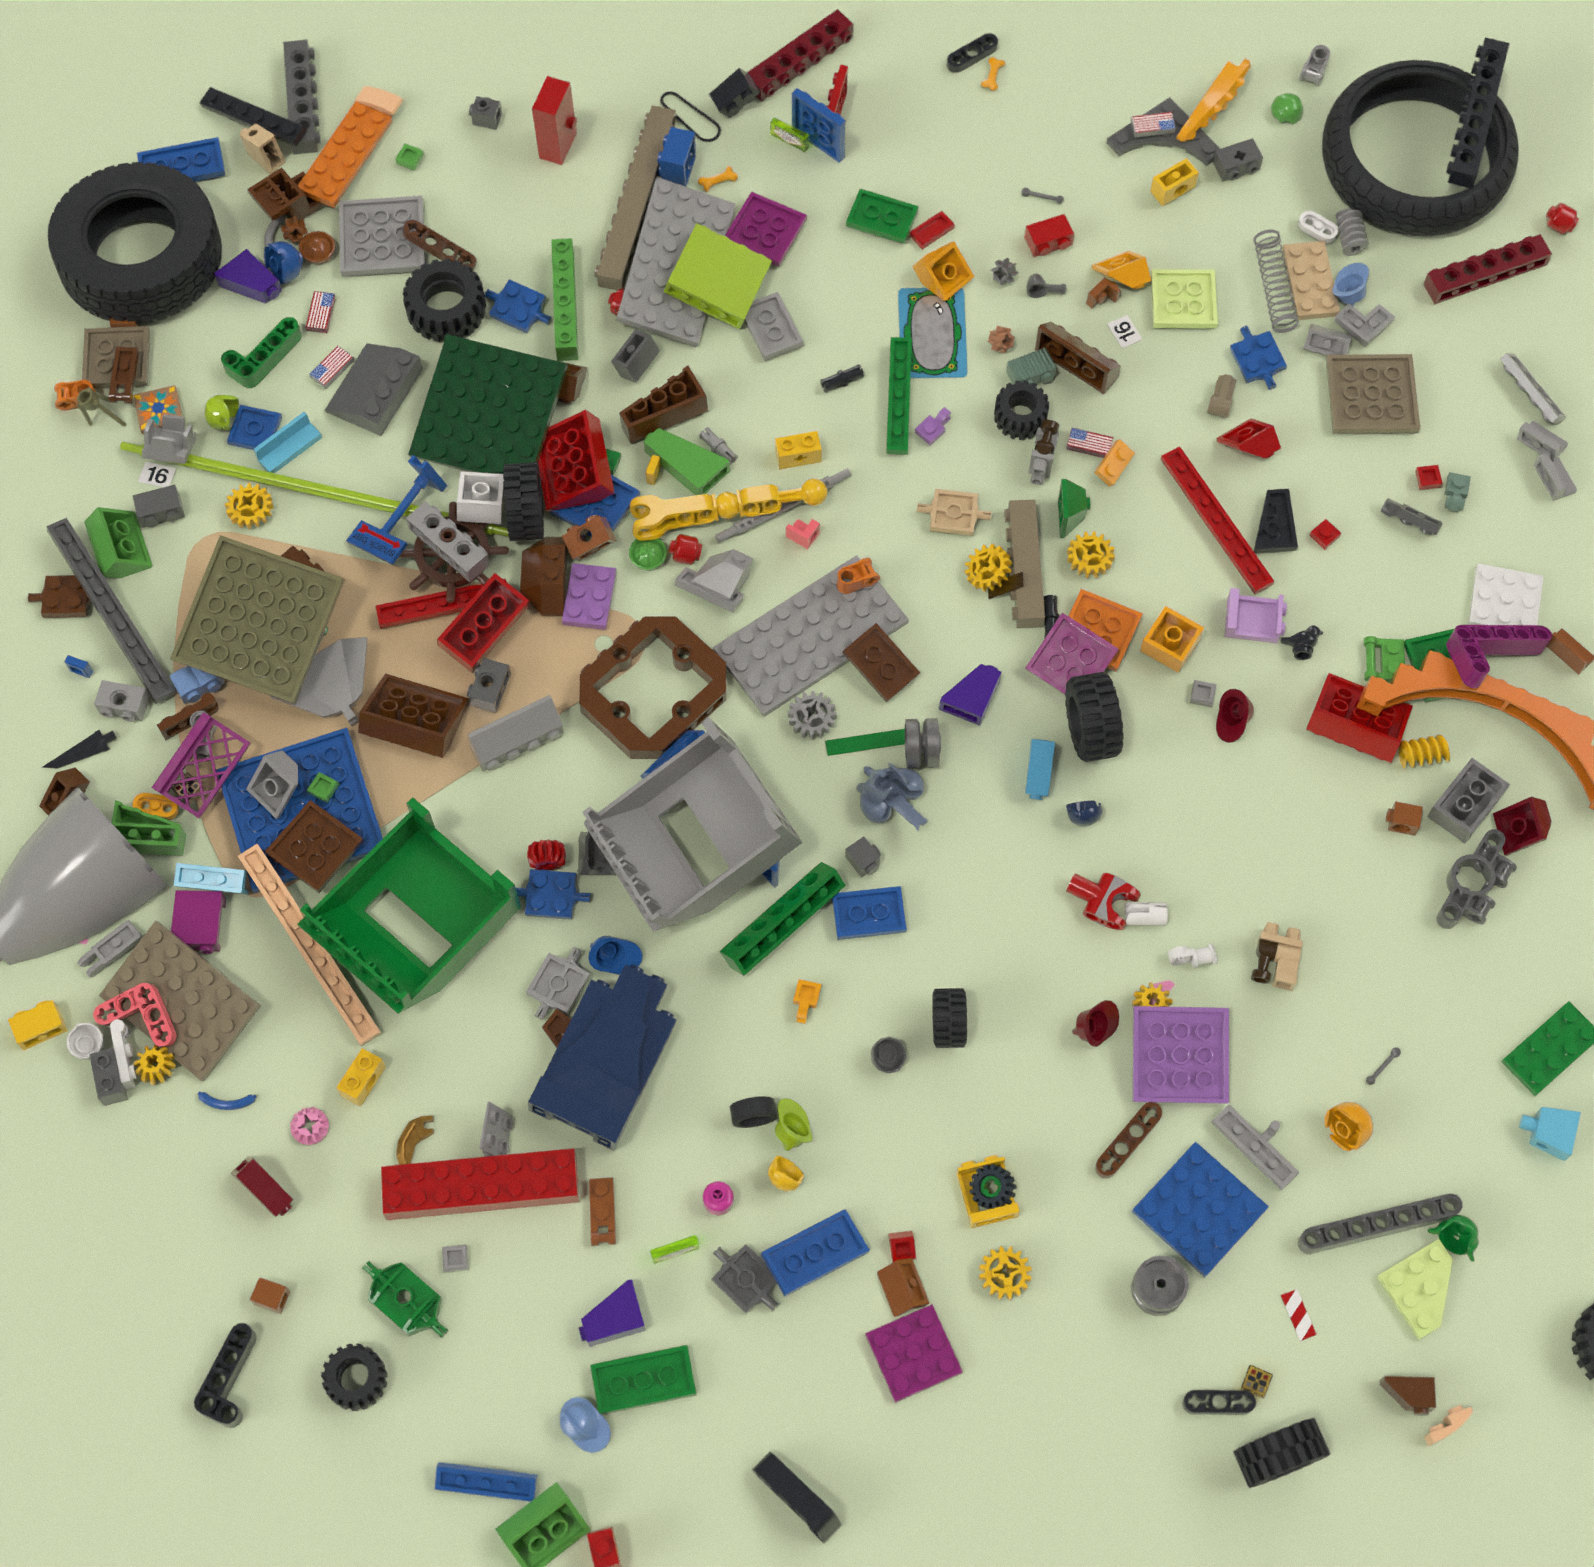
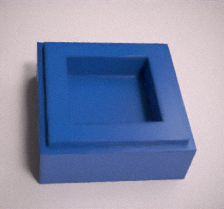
(78, 666)

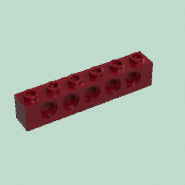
(801, 53)
(1520, 257)

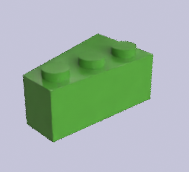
(148, 832)

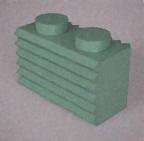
(1033, 367)

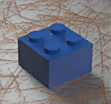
(677, 156)

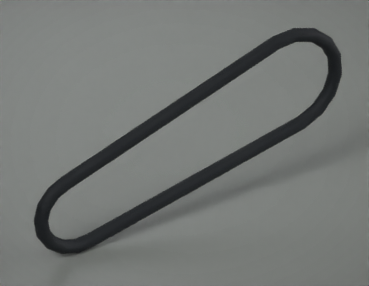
(696, 109)

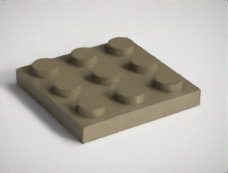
(100, 353)

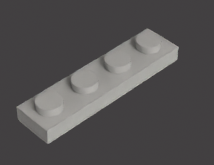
(1537, 394)

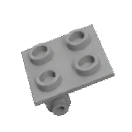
(495, 1131)

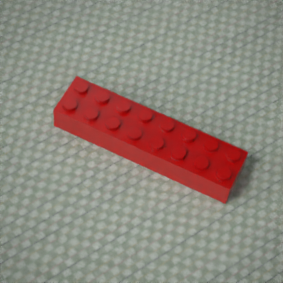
(479, 1184)

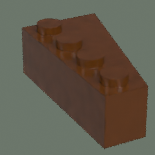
(665, 406)

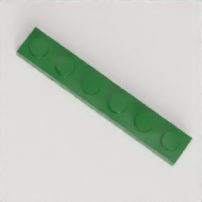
(899, 395)

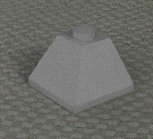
(724, 573)
(274, 782)

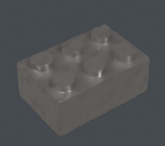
(1468, 800)

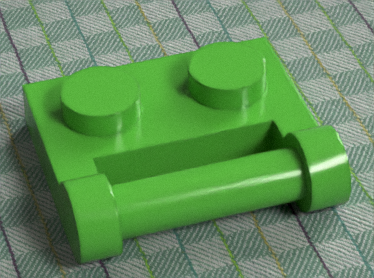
(1390, 656)

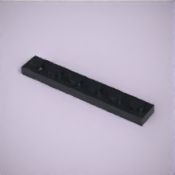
(249, 114)

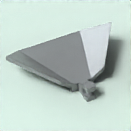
(335, 680)

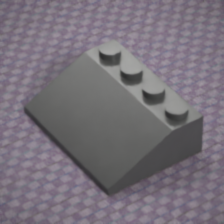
(375, 387)

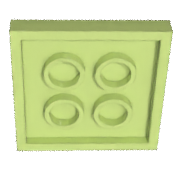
(1184, 298)

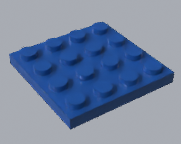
(1200, 1209)

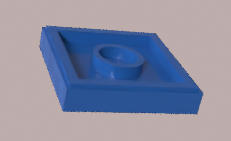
(253, 427)

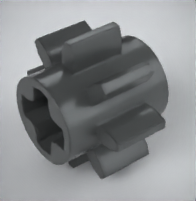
(1004, 271)

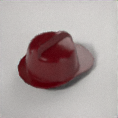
(1233, 715)
(1097, 1023)

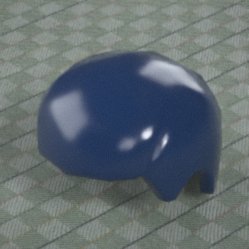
(1084, 812)

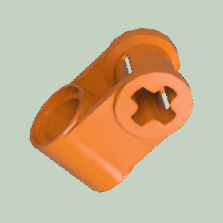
(68, 395)
(859, 573)

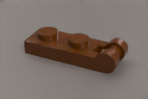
(123, 374)
(179, 722)

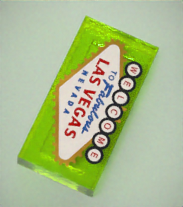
(789, 134)
(674, 1249)

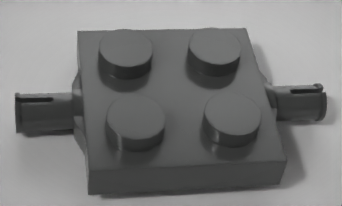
(745, 1279)

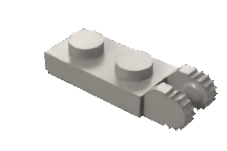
(111, 948)

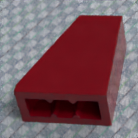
(263, 1187)

